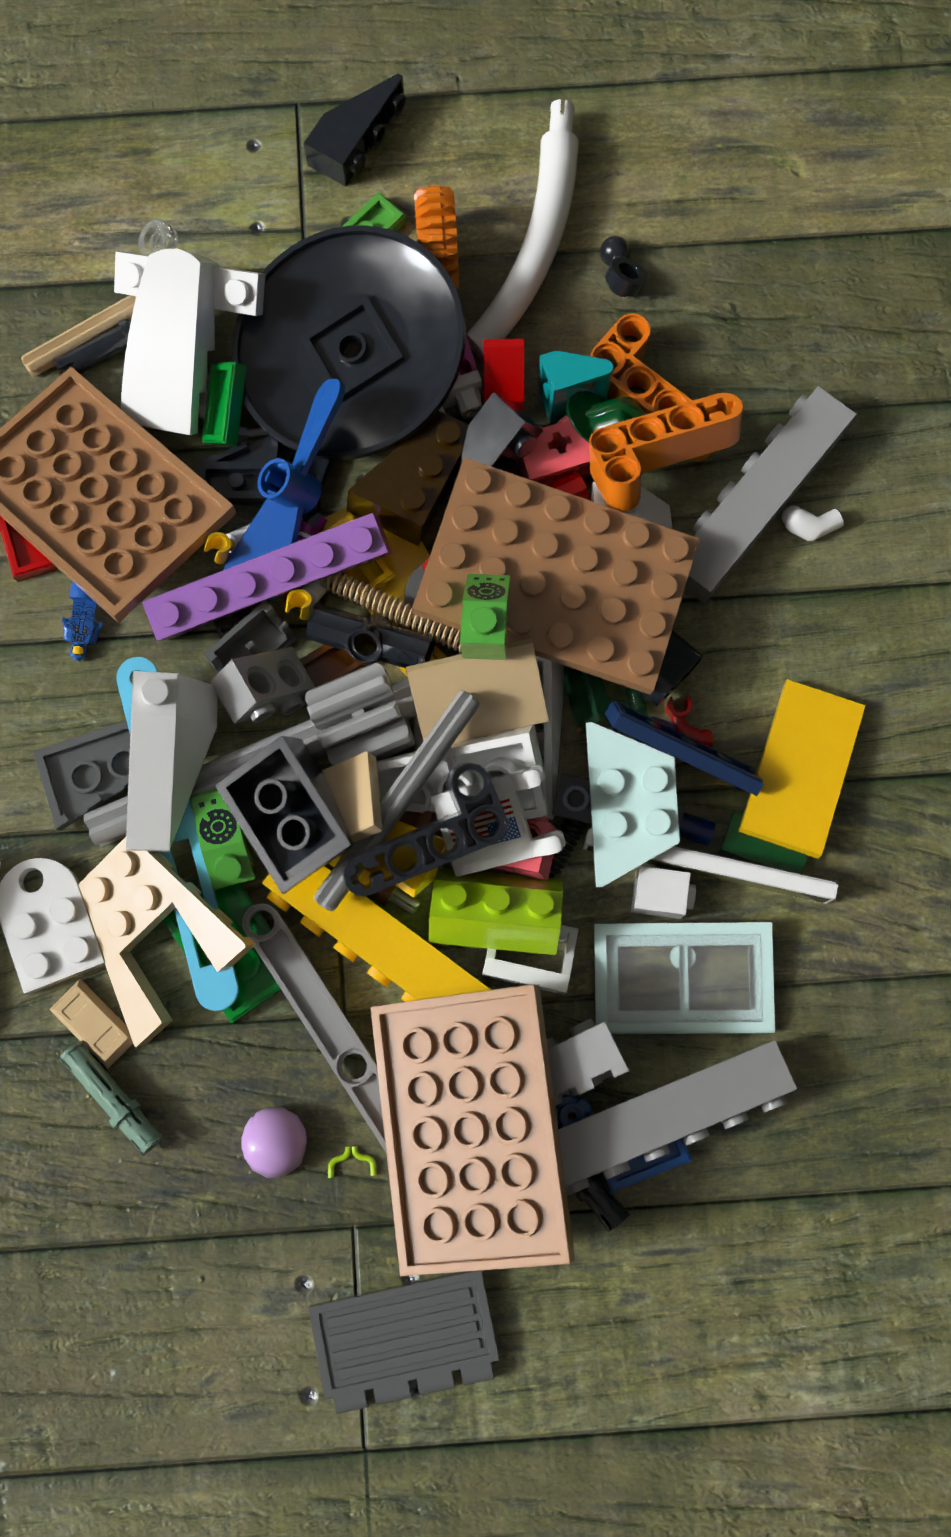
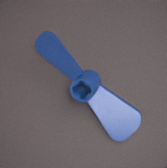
(289, 486)

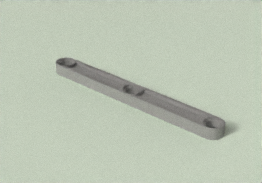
(318, 1013)

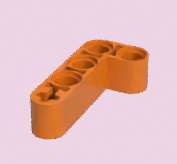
(630, 370)
(657, 440)

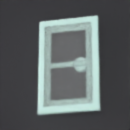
(684, 978)

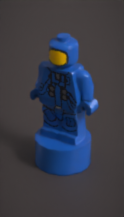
(81, 628)

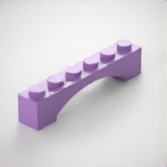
(267, 577)

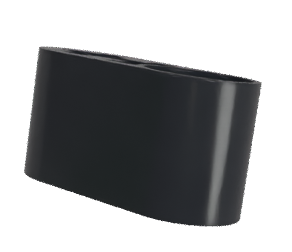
(676, 666)

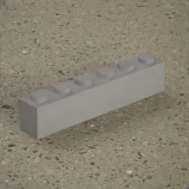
(765, 488)
(672, 1113)

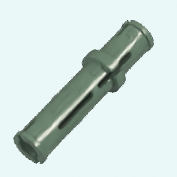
(113, 1100)

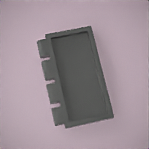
(403, 1336)

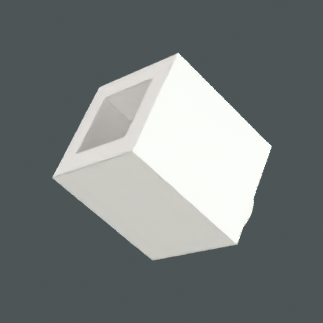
(662, 892)

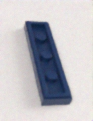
(684, 747)

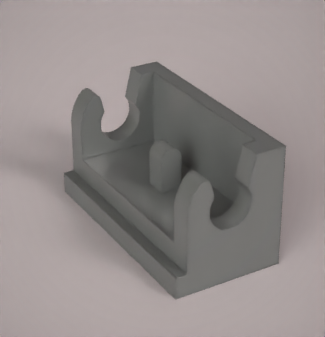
(254, 634)

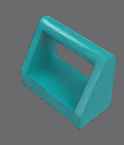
(562, 375)

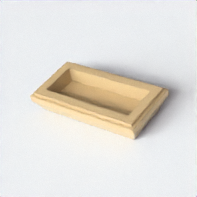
(93, 1023)

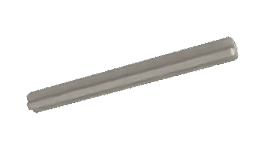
(403, 791)

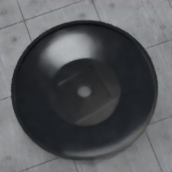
(344, 290)

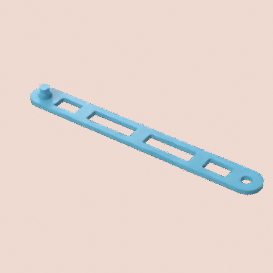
(212, 988)

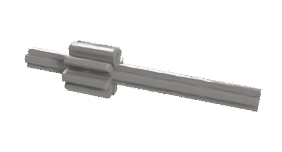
(345, 720)

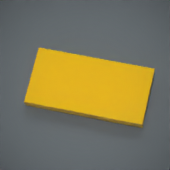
(803, 769)

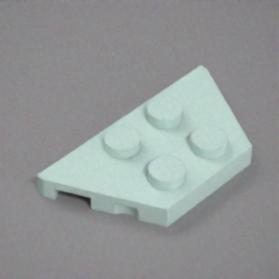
(630, 802)

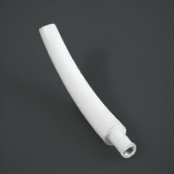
(544, 231)

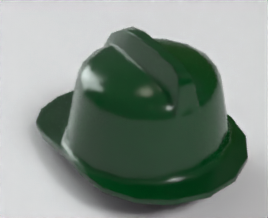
(590, 411)

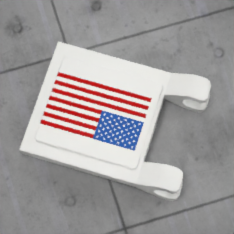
(517, 842)

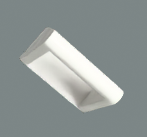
(527, 975)

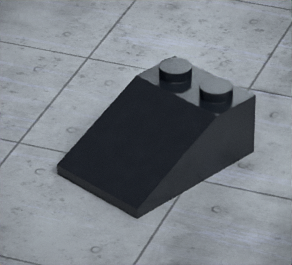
(286, 811)

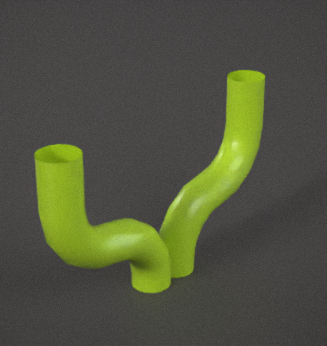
(373, 1168)

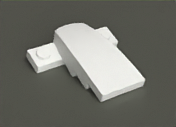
(175, 330)

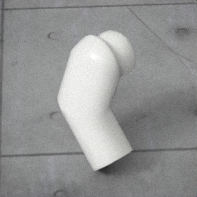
(810, 526)

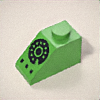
(485, 617)
(222, 841)

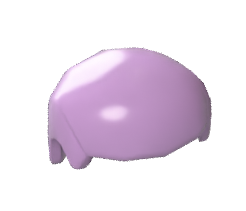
(274, 1142)

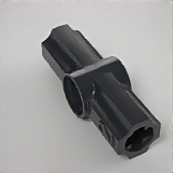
(348, 631)

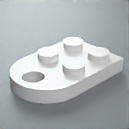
(47, 928)

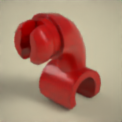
(679, 720)

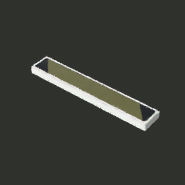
(740, 873)

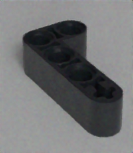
(421, 839)

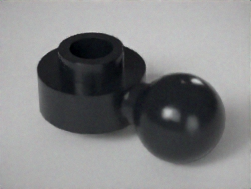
(623, 275)

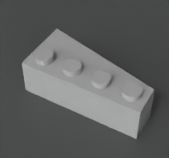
(583, 1060)

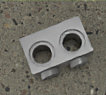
(263, 685)

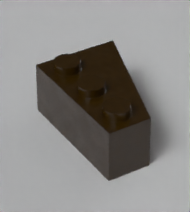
(412, 479)

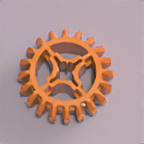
(437, 226)

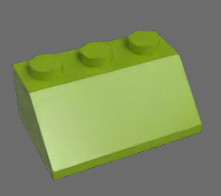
(496, 911)

